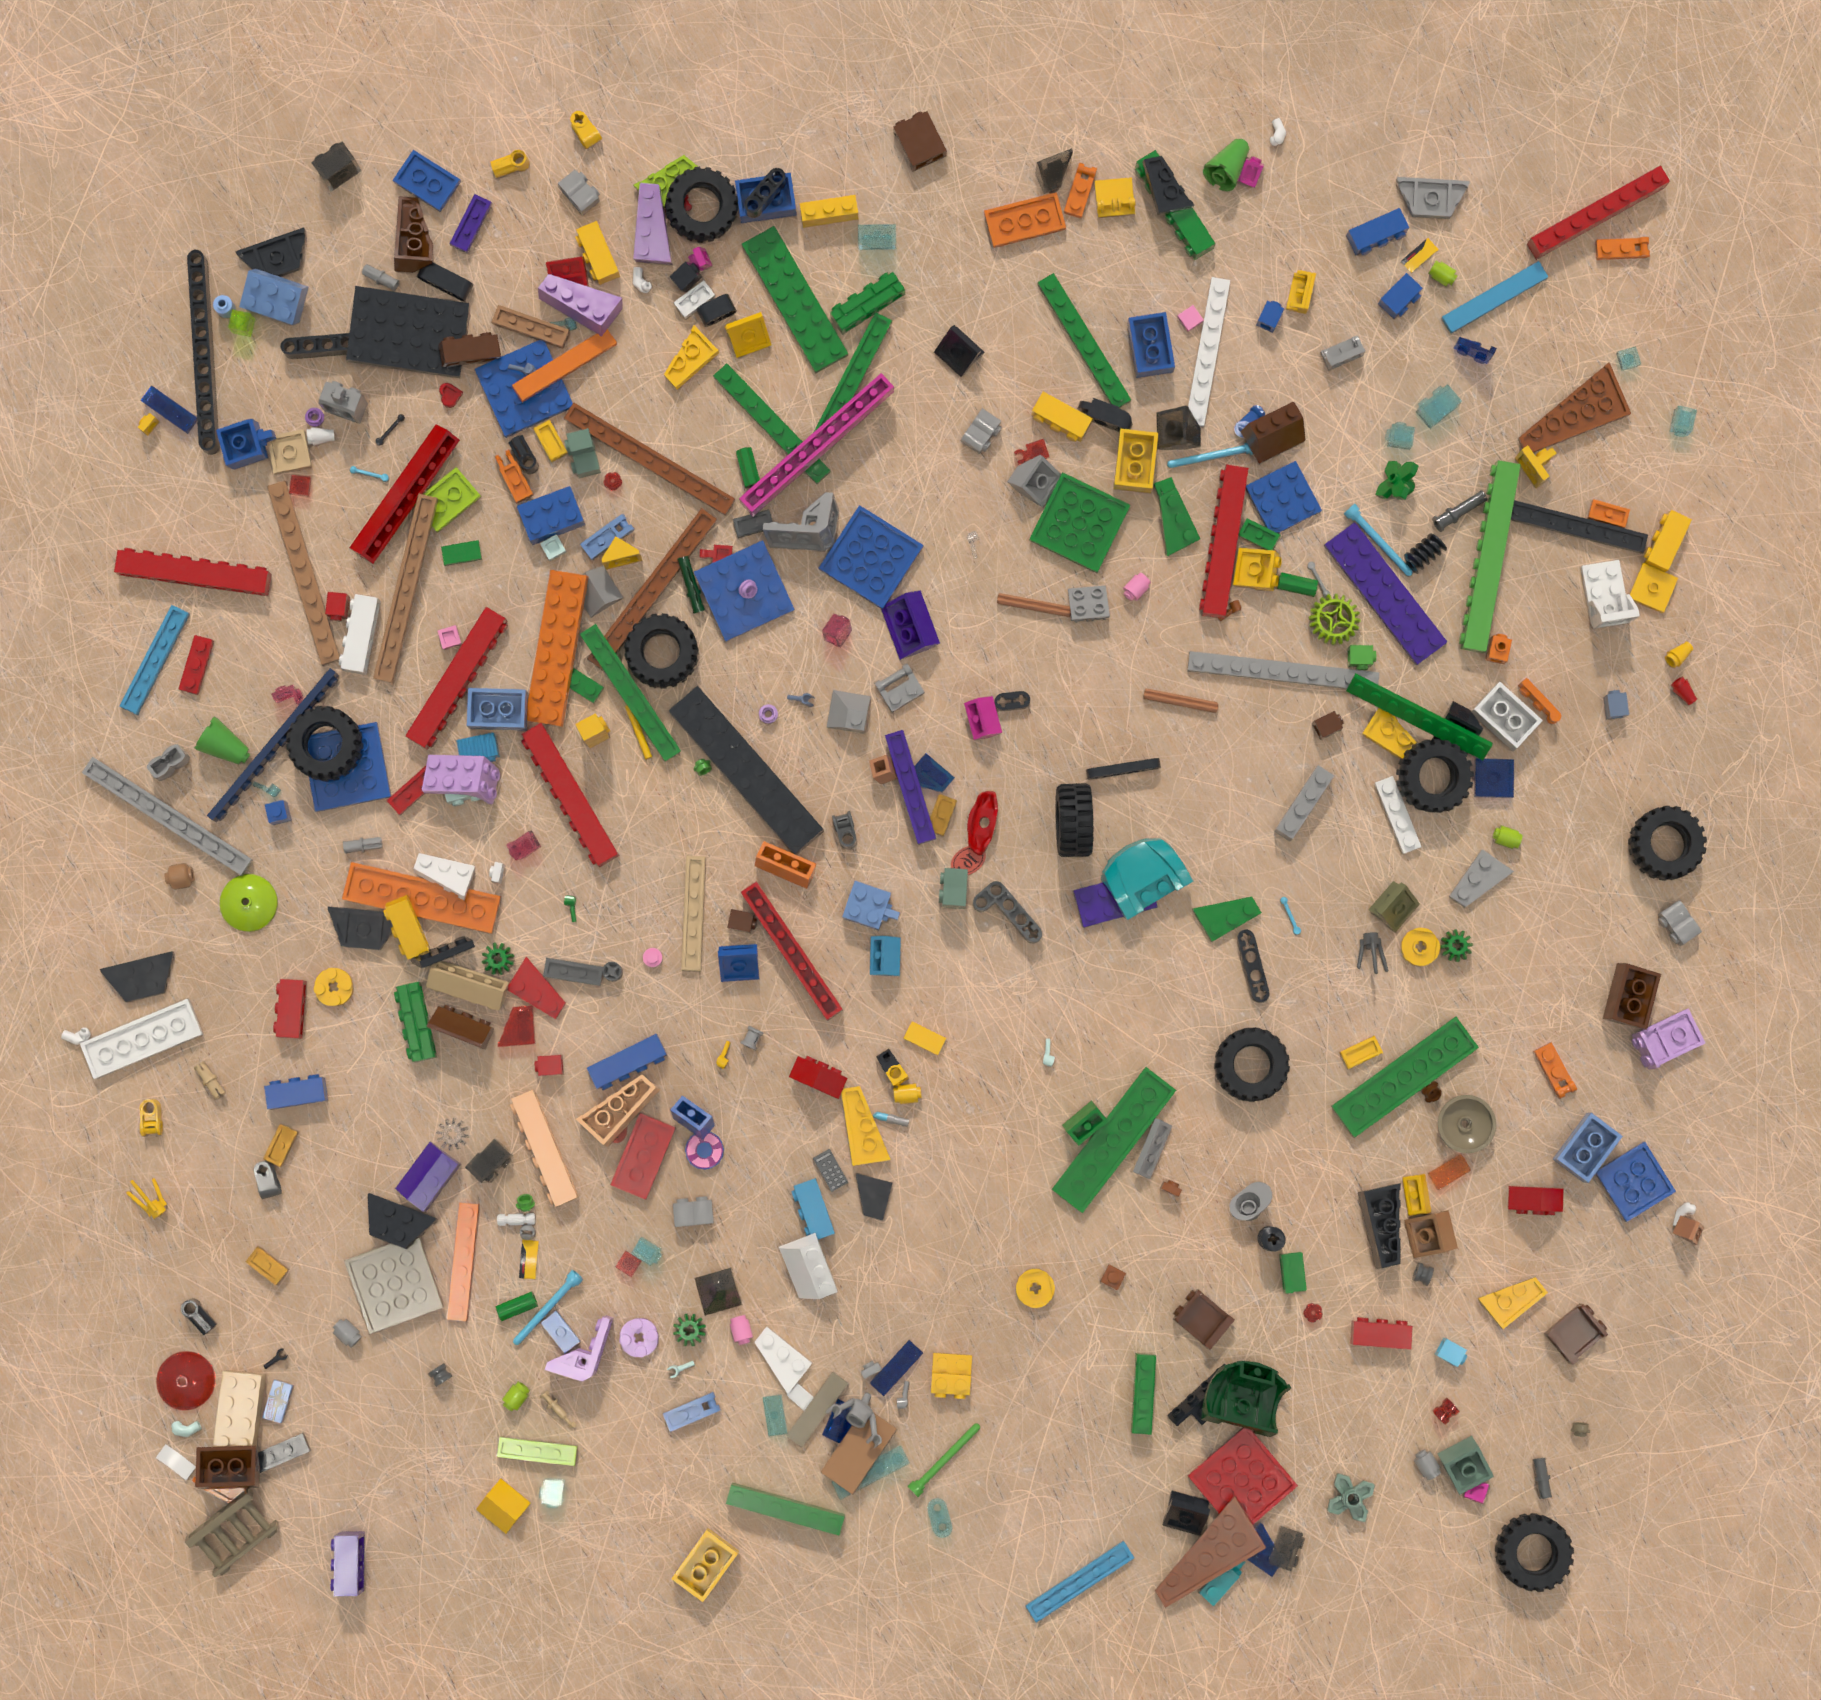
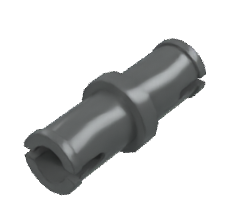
(1542, 1478)

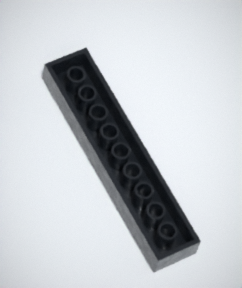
(746, 770)

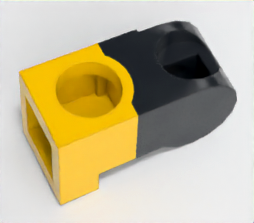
(892, 1068)

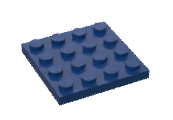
(508, 408)
(871, 557)
(721, 589)
(363, 784)

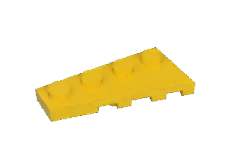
(863, 1135)

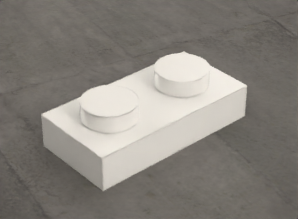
(693, 299)

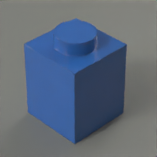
(1270, 316)
(278, 812)

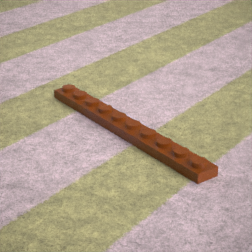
(650, 459)
(657, 581)

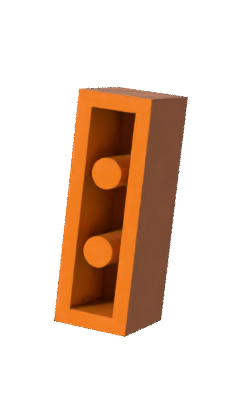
(785, 864)

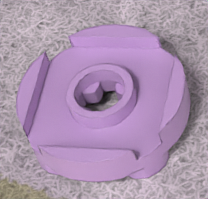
(650, 1337)

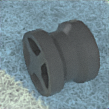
(612, 969)
(1423, 1274)
(440, 1375)

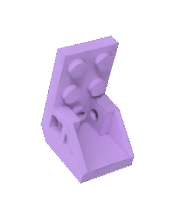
(571, 1364)

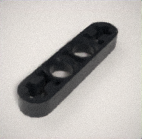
(1123, 768)
(1250, 966)

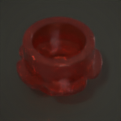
(617, 483)
(1313, 1307)

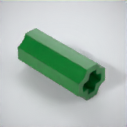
(747, 466)
(1297, 584)
(516, 1306)

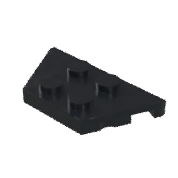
(277, 255)
(360, 927)
(140, 977)
(396, 1222)

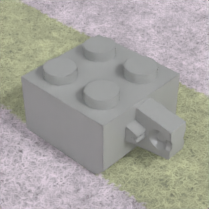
(343, 402)

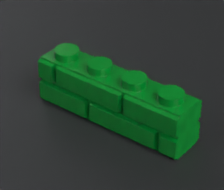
(865, 304)
(415, 1020)
(1143, 1393)

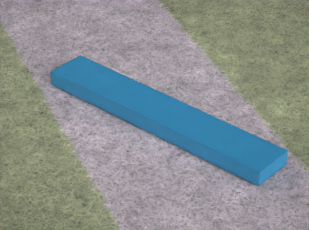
(1494, 297)
(154, 659)
(1079, 1581)

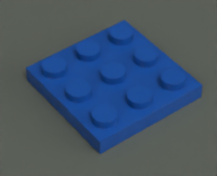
(1283, 498)
(1635, 1181)

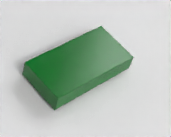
(461, 553)

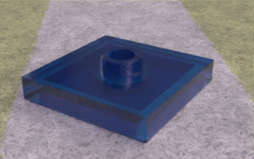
(1494, 778)

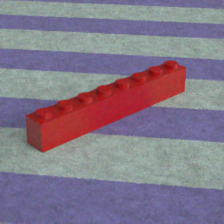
(1598, 212)
(404, 493)
(1224, 541)
(192, 572)
(456, 678)
(569, 793)
(791, 951)

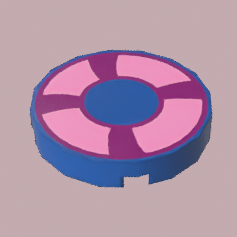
(706, 1152)

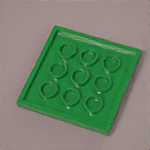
(1079, 522)

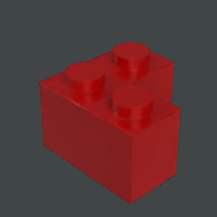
(818, 1076)
(1536, 1199)

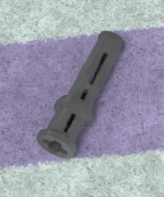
(1452, 515)

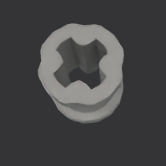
(752, 1038)

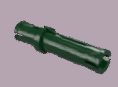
(691, 585)

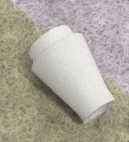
(318, 436)

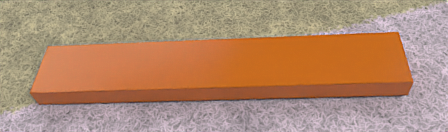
(563, 365)

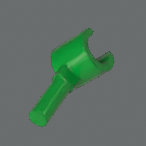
(571, 901)

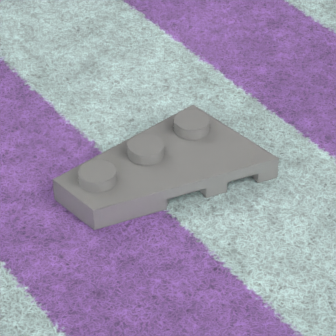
(1479, 878)

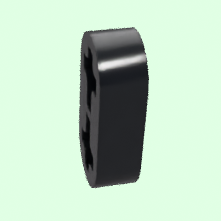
(1013, 705)

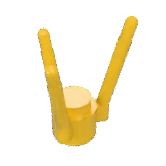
(153, 1208)

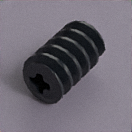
(1423, 551)
(1276, 1244)

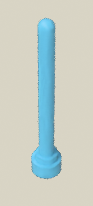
(1210, 455)
(1354, 514)
(572, 1280)

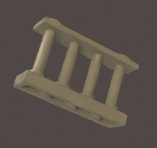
(229, 1513)

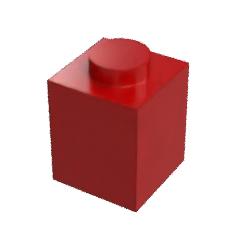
(337, 606)
(549, 1065)

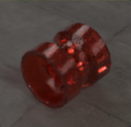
(1450, 1409)

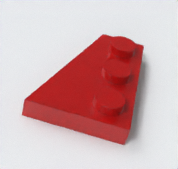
(536, 990)

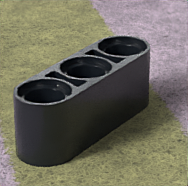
(766, 184)
(445, 281)

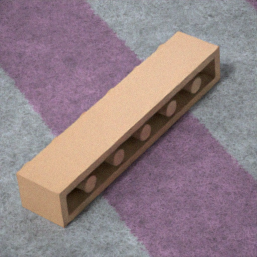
(545, 1149)

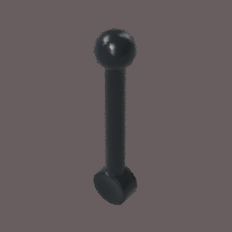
(379, 441)

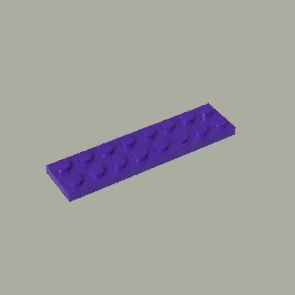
(1385, 593)

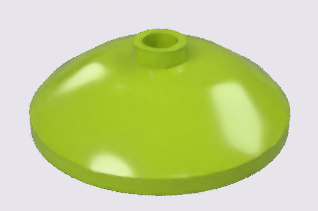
(261, 904)

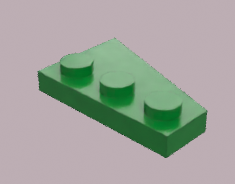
(1176, 521)
(1226, 916)

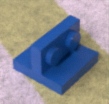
(738, 962)

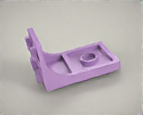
(461, 775)
(1667, 1039)

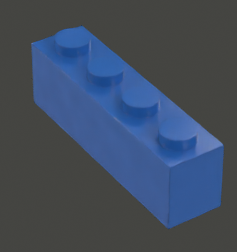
(627, 1061)

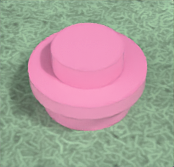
(652, 957)

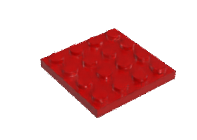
(1243, 1470)

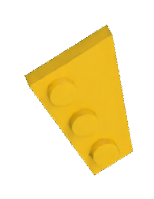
(691, 358)

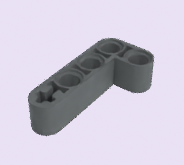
(1010, 914)

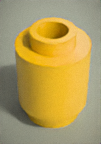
(907, 1093)

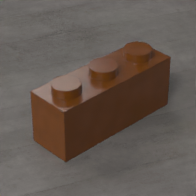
(469, 349)

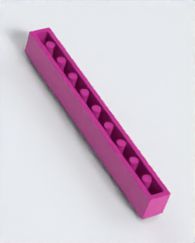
(817, 444)

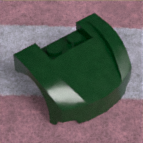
(1245, 1397)

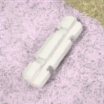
(516, 1219)

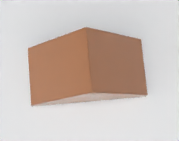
(1688, 1229)

